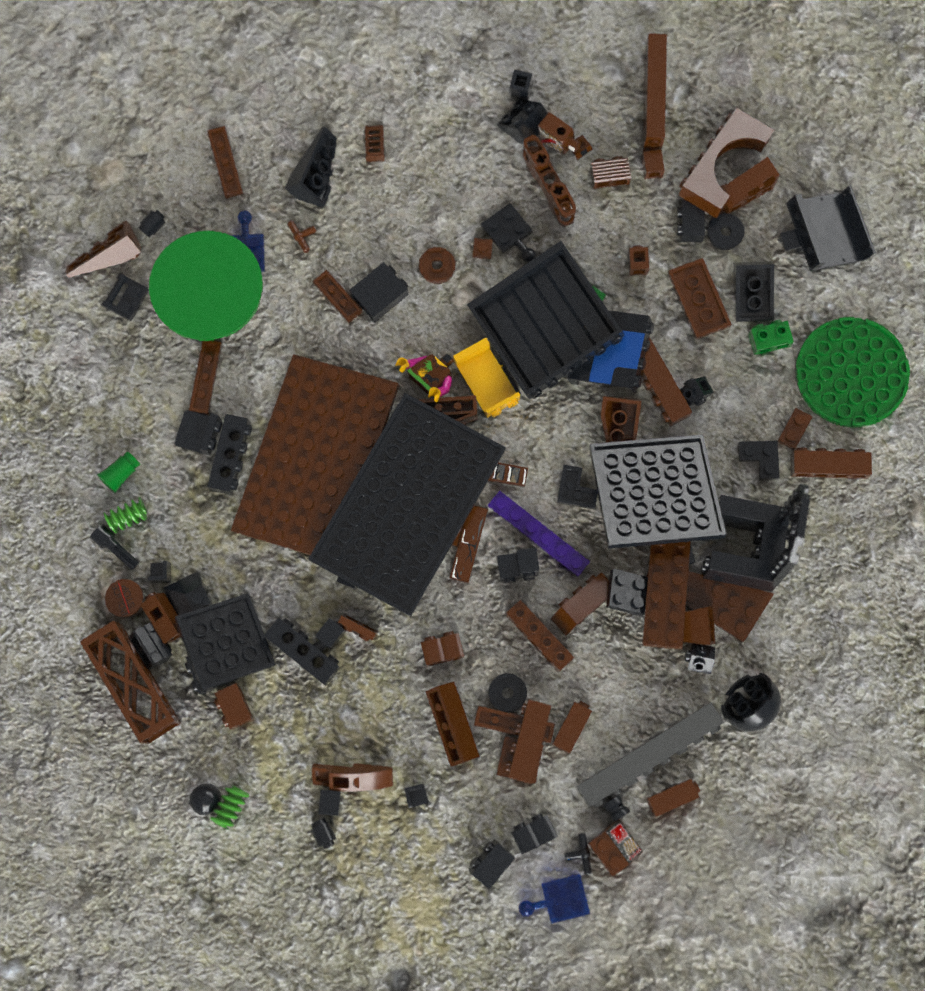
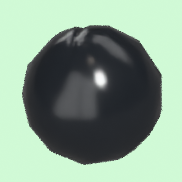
(205, 799)

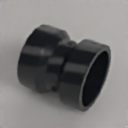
(616, 808)

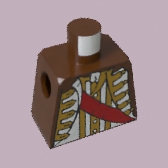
(557, 134)

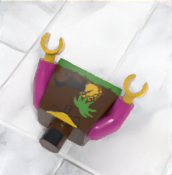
(429, 374)

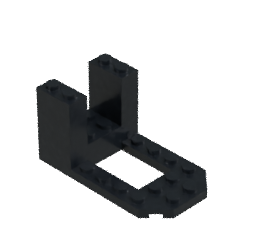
(770, 559)

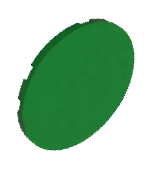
(206, 285)
(852, 372)

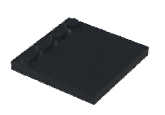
(224, 642)

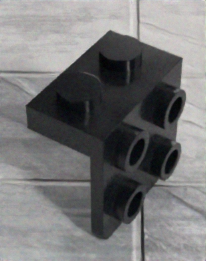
(198, 432)

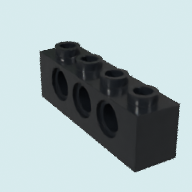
(231, 425)
(276, 636)

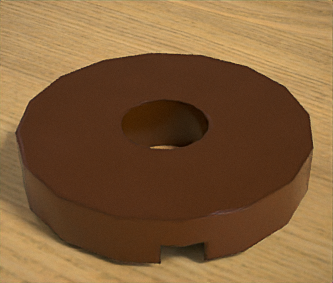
(441, 275)

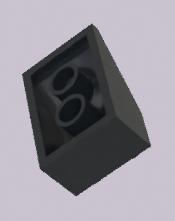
(754, 291)

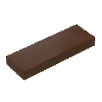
(337, 296)

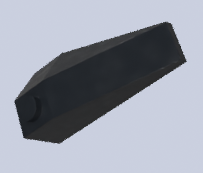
(312, 174)

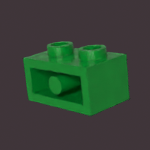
(770, 337)

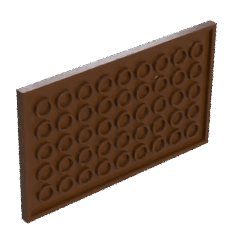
(312, 452)

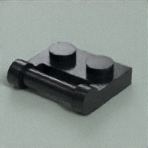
(130, 299)

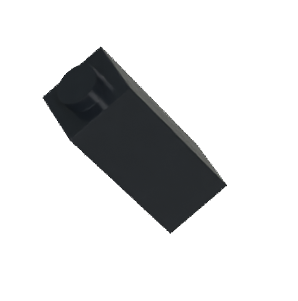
(521, 85)

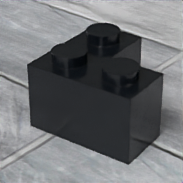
(518, 565)

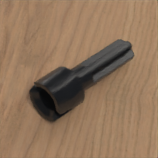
(105, 538)

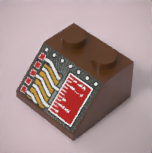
(615, 847)

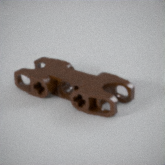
(555, 192)

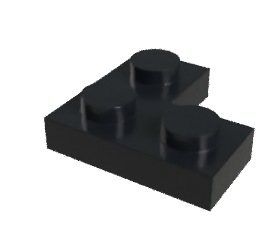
(765, 453)
(572, 493)

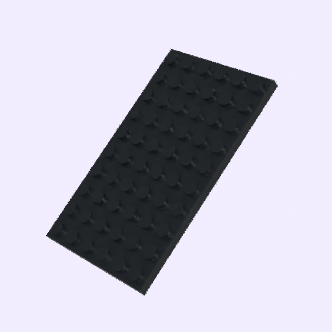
(407, 504)

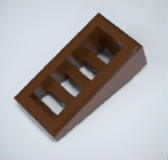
(374, 156)

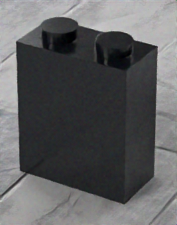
(379, 291)

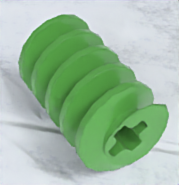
(127, 515)
(229, 807)

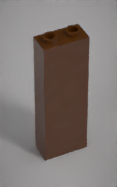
(654, 92)

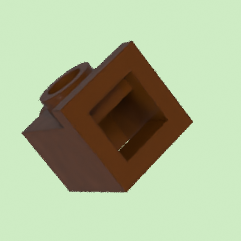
(641, 253)

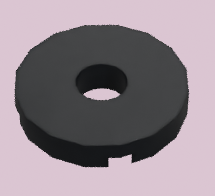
(730, 222)
(507, 704)

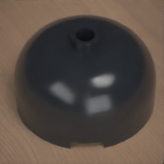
(757, 711)

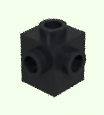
(696, 391)
(700, 658)

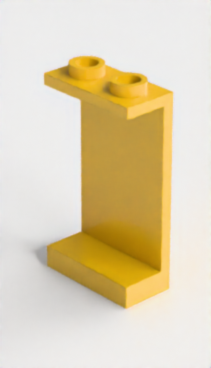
(486, 378)

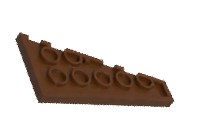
(734, 606)

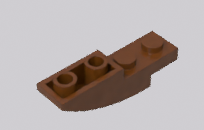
(350, 779)

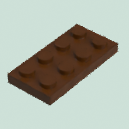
(699, 298)

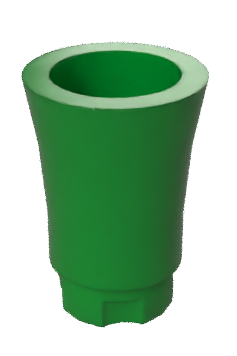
(118, 471)

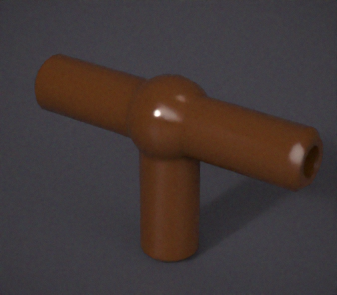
(300, 235)

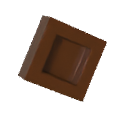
(584, 148)
(482, 248)

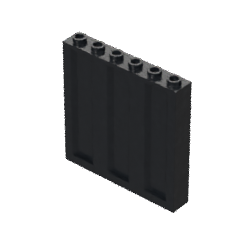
(546, 320)

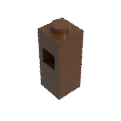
(161, 616)
(572, 726)
(673, 797)

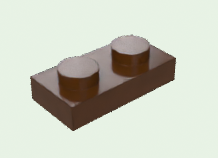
(794, 429)
(365, 632)

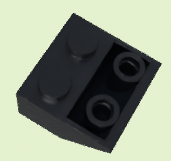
(523, 120)

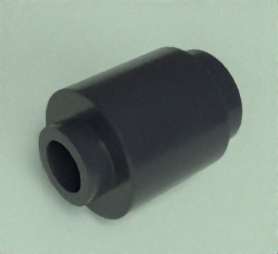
(152, 223)
(323, 833)

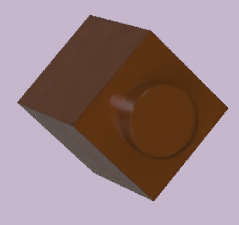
(652, 164)

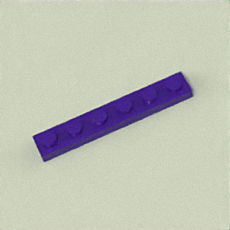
(538, 533)

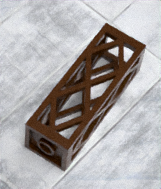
(105, 636)

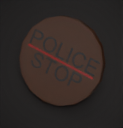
(124, 598)

